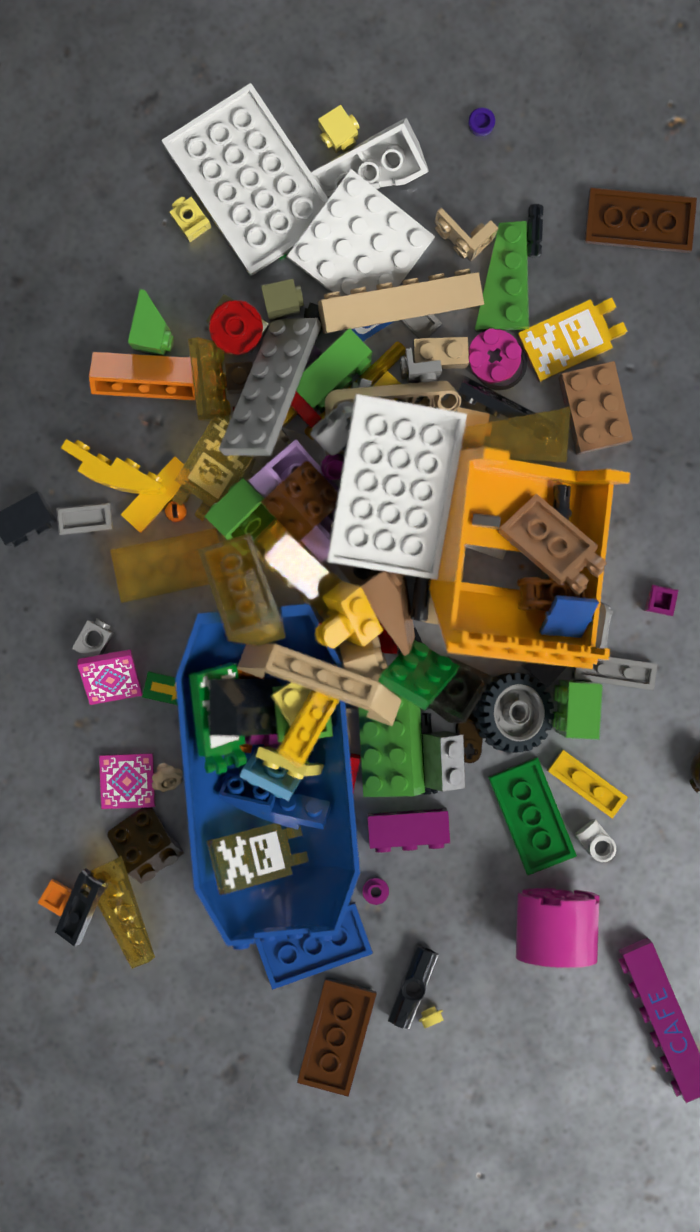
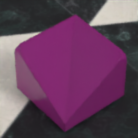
(661, 600)

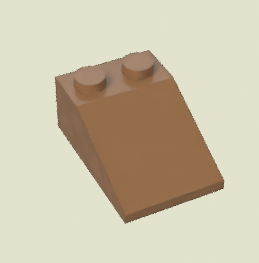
(391, 604)

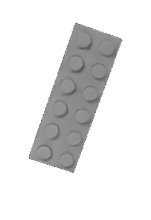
(270, 387)

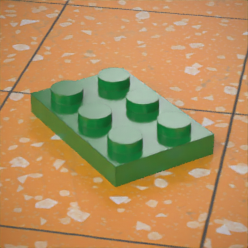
(418, 674)

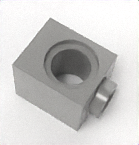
(82, 643)

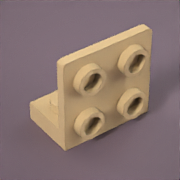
(465, 245)

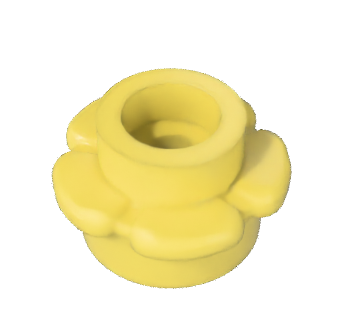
(431, 1017)

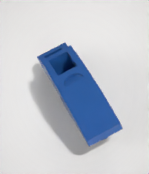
(263, 804)

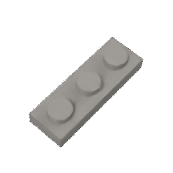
(620, 672)

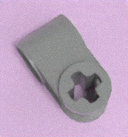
(334, 429)

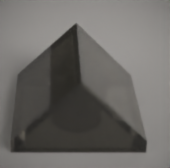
(461, 693)

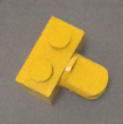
(349, 617)

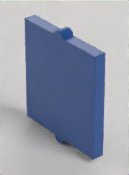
(568, 616)

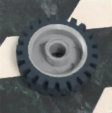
(531, 717)

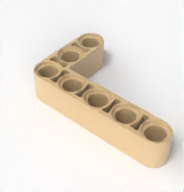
(405, 393)

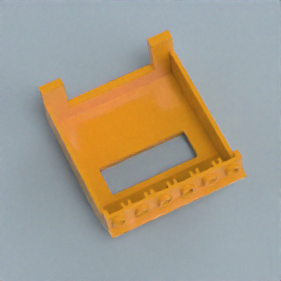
(488, 618)

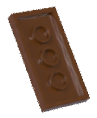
(640, 220)
(336, 1037)

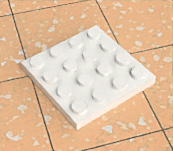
(359, 240)

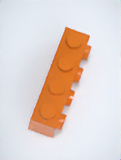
(141, 376)

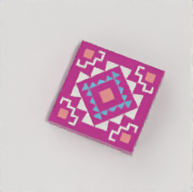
(110, 677)
(127, 781)

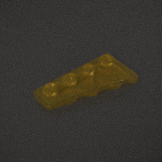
(527, 437)

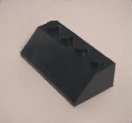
(242, 707)

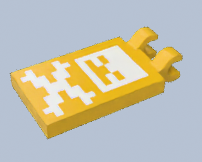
(570, 338)

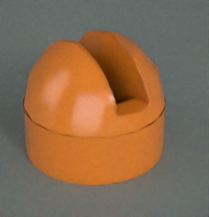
(181, 510)

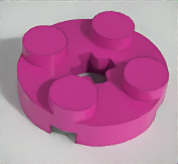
(490, 341)

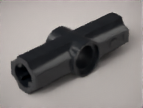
(407, 1002)

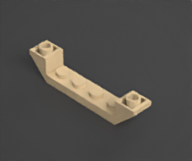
(323, 678)

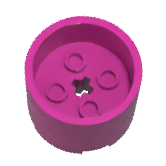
(557, 927)

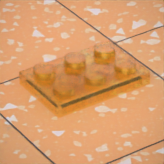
(208, 379)

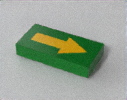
(160, 688)

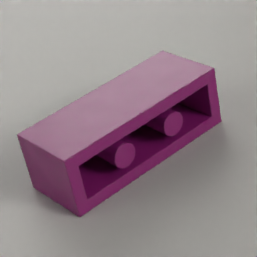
(408, 829)

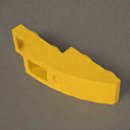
(118, 476)

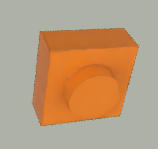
(55, 897)

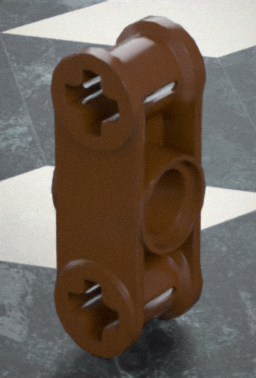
(540, 593)

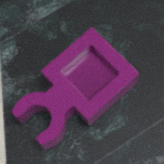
(267, 740)

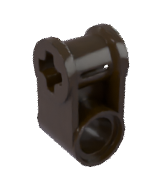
(471, 736)

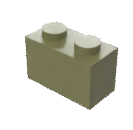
(282, 299)

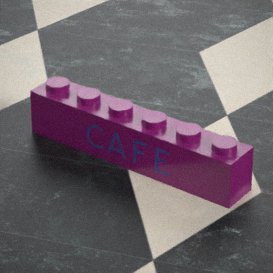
(665, 1017)

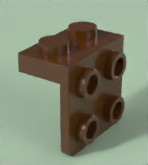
(302, 500)

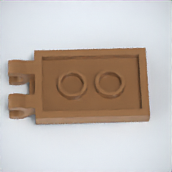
(553, 543)

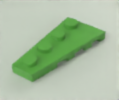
(507, 281)

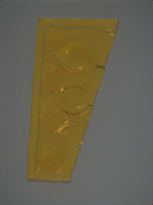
(122, 913)

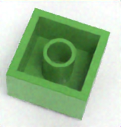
(240, 512)

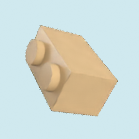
(450, 350)

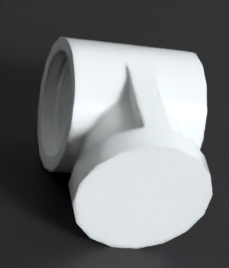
(593, 833)

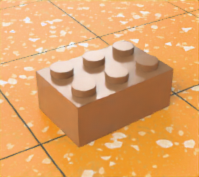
(596, 408)

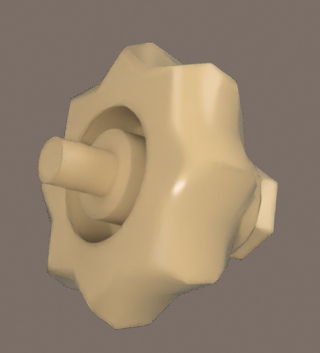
(166, 778)

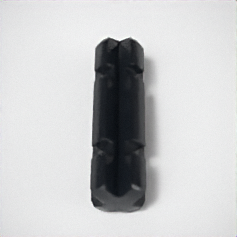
(535, 230)

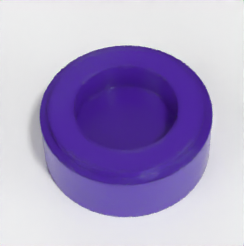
(481, 121)

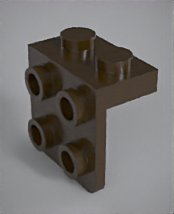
(144, 844)

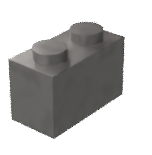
(444, 761)

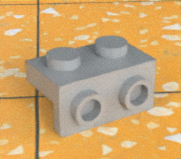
(419, 372)

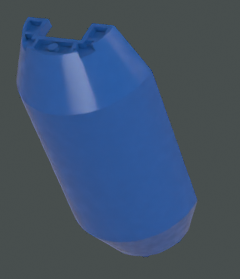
(317, 891)

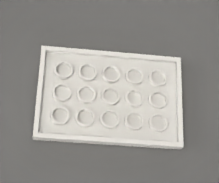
(247, 177)
(396, 487)

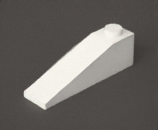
(381, 160)

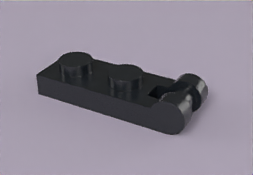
(80, 907)

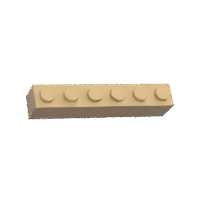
(400, 302)

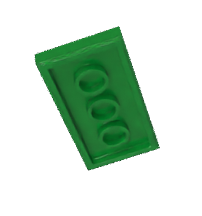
(532, 816)

